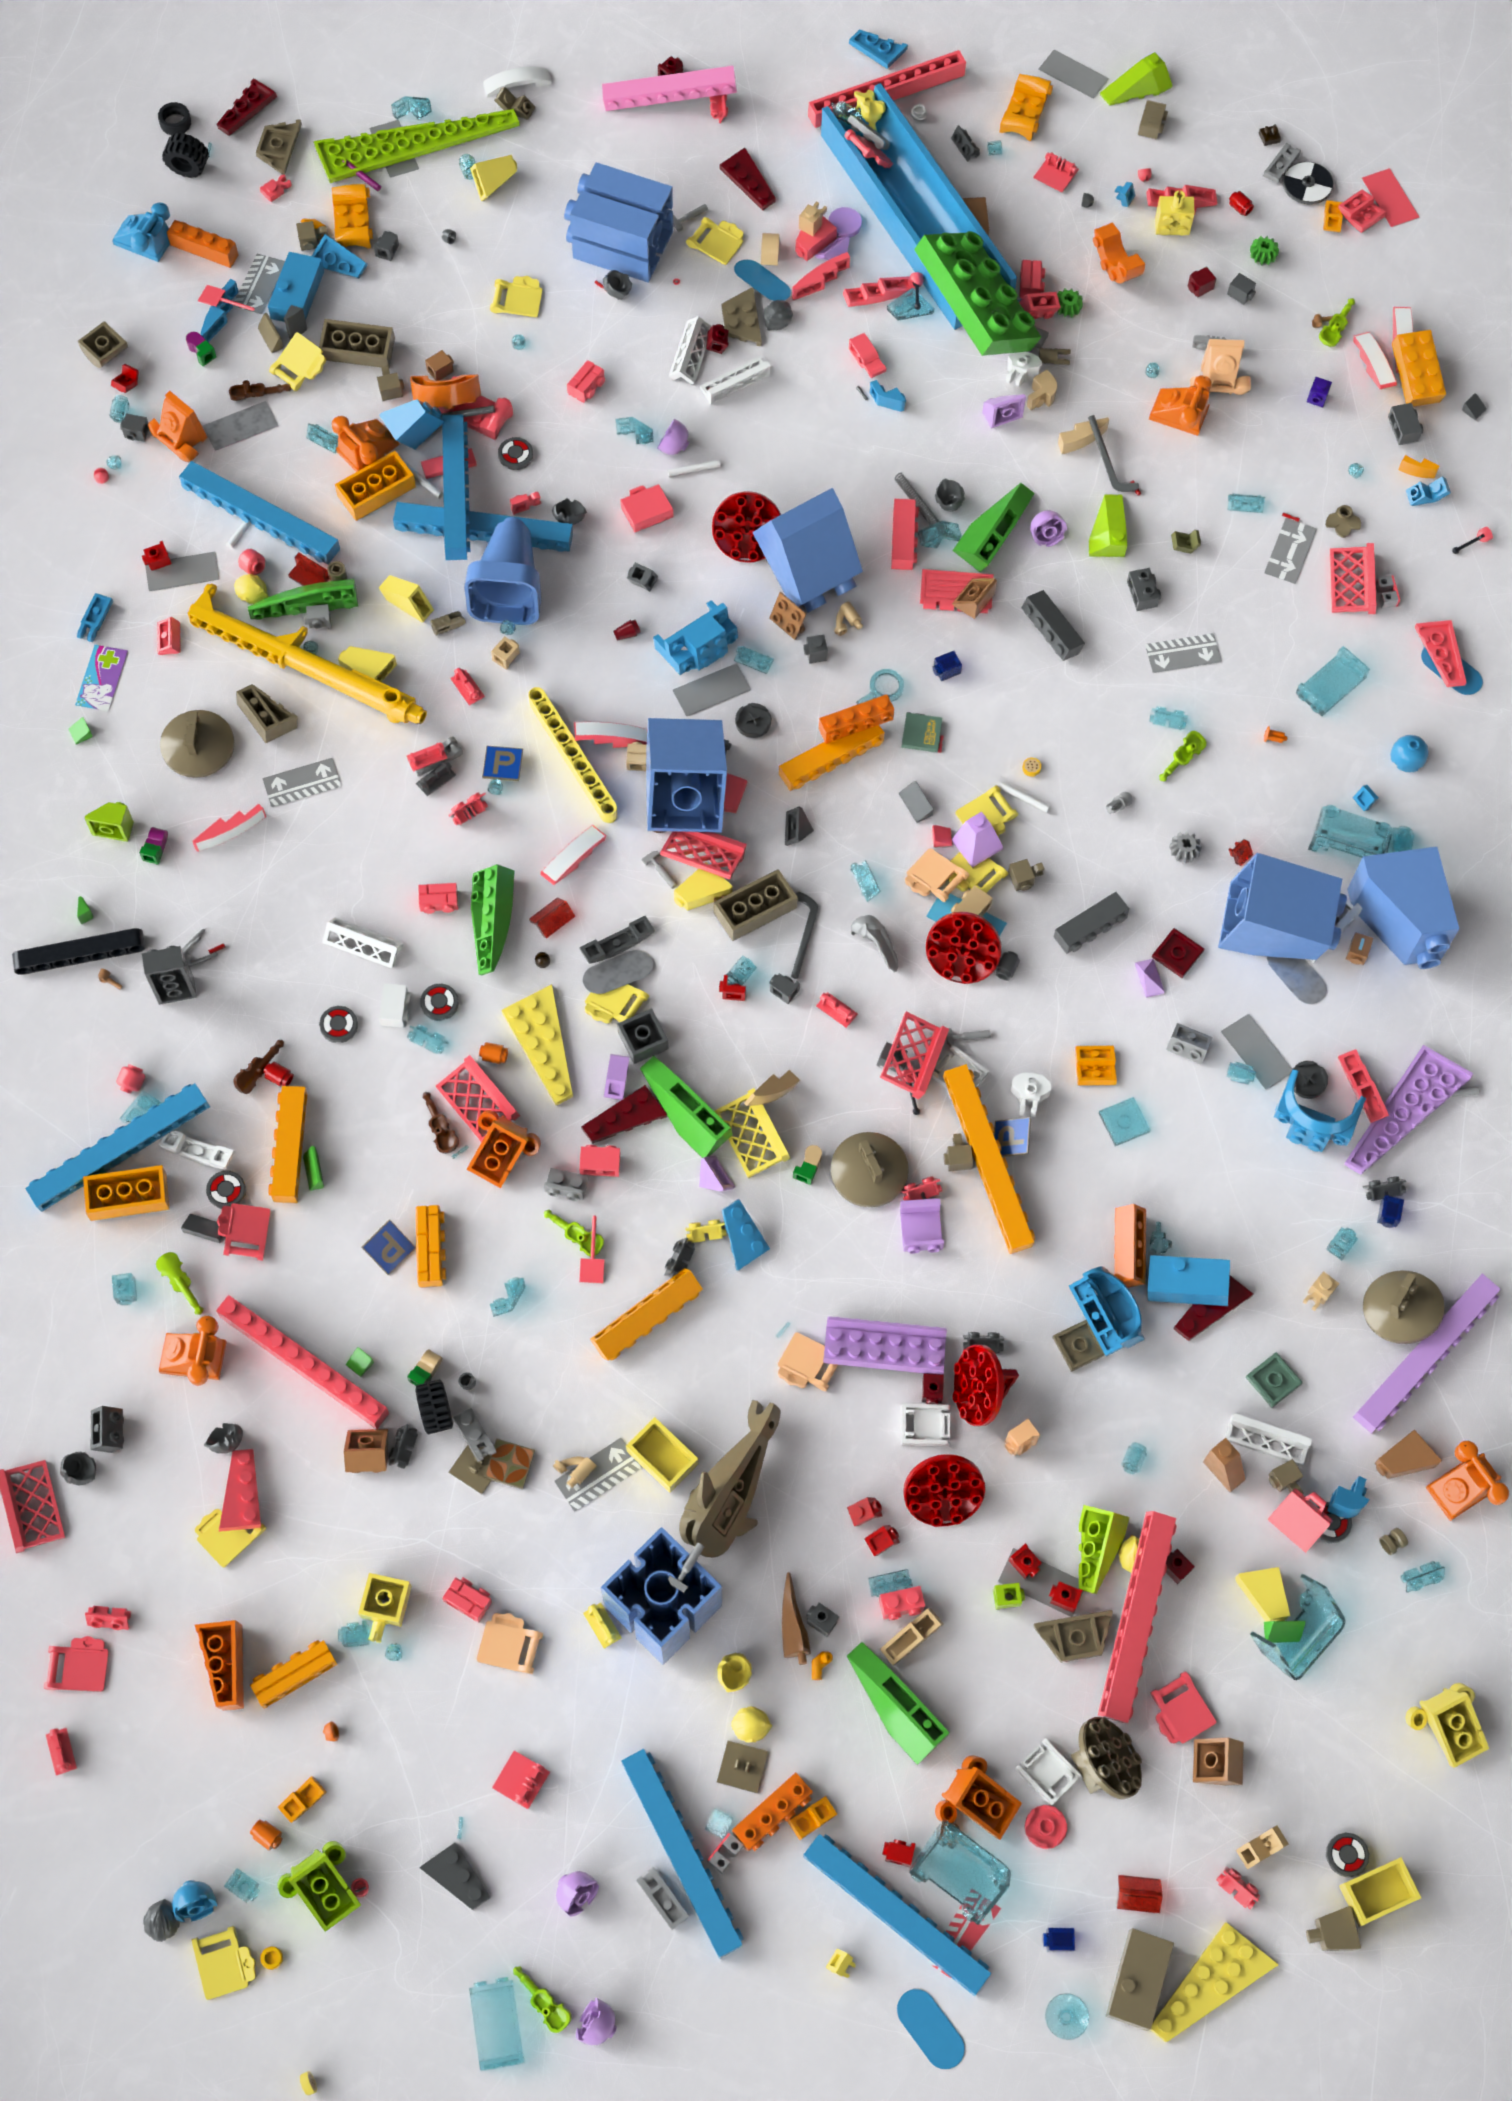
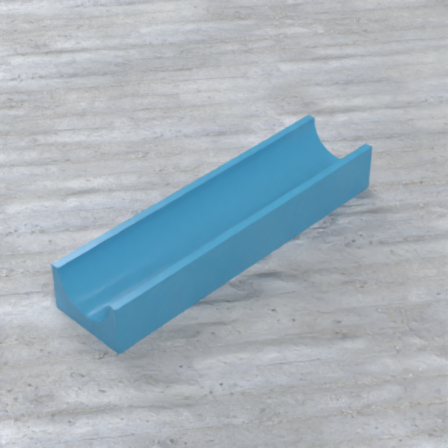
(909, 196)

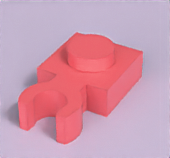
(274, 189)
(523, 502)

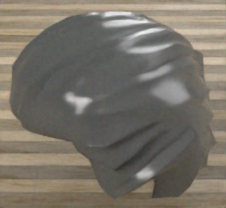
(617, 284)
(777, 315)
(949, 495)
(569, 511)
(225, 1439)
(78, 1468)
(160, 1921)

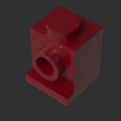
(670, 66)
(717, 335)

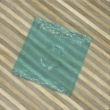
(1124, 1121)

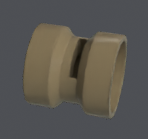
(337, 571)
(1393, 1541)

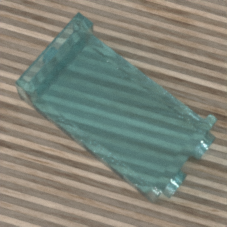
(1333, 681)
(496, 2024)

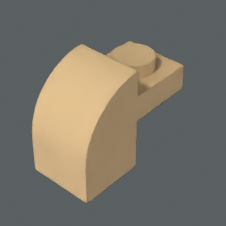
(770, 249)
(1045, 390)
(1262, 1847)

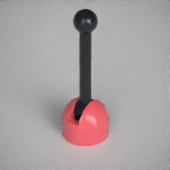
(916, 281)
(1483, 535)
(909, 1080)

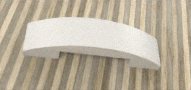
(517, 77)
(197, 1151)

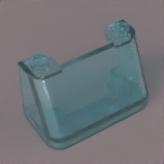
(1350, 833)
(962, 1871)

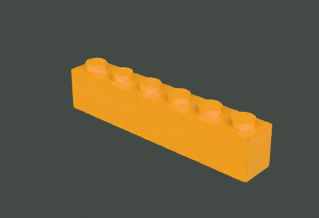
(827, 756)
(288, 1144)
(646, 1314)

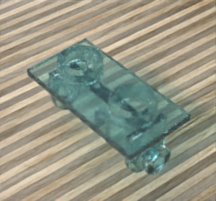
(844, 110)
(321, 437)
(1246, 503)
(753, 659)
(1161, 715)
(865, 880)
(434, 1040)
(1432, 1574)
(890, 1582)

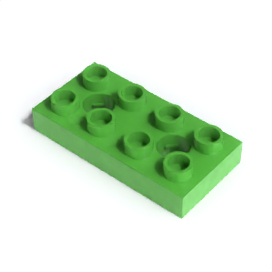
(978, 293)

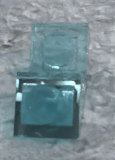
(417, 106)
(642, 432)
(935, 533)
(1402, 839)
(514, 1290)

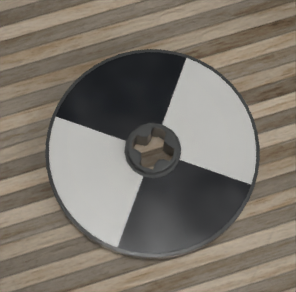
(1296, 184)

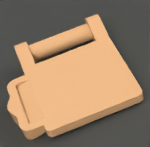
(931, 873)
(803, 1362)
(504, 1642)

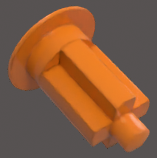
(1273, 735)

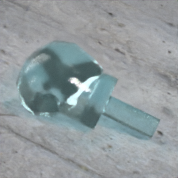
(1158, 1241)

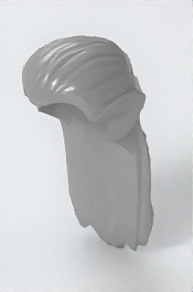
(872, 929)

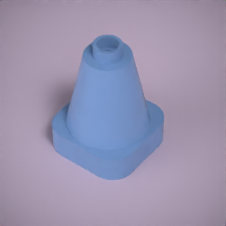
(505, 579)

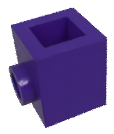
(1319, 392)

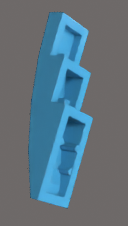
(216, 316)

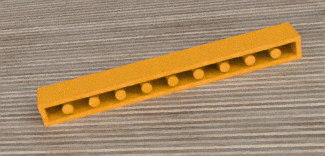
(988, 1159)

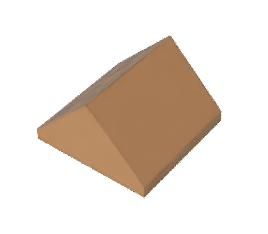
(975, 596)

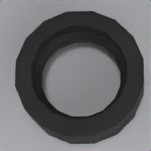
(170, 109)

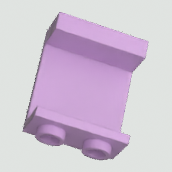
(921, 1225)

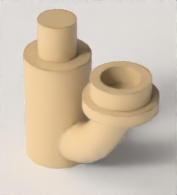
(851, 615)
(584, 1468)

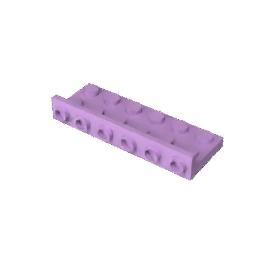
(885, 1345)

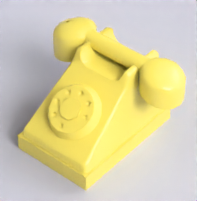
(1452, 1723)

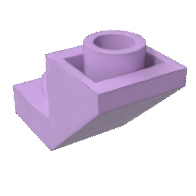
(616, 1076)

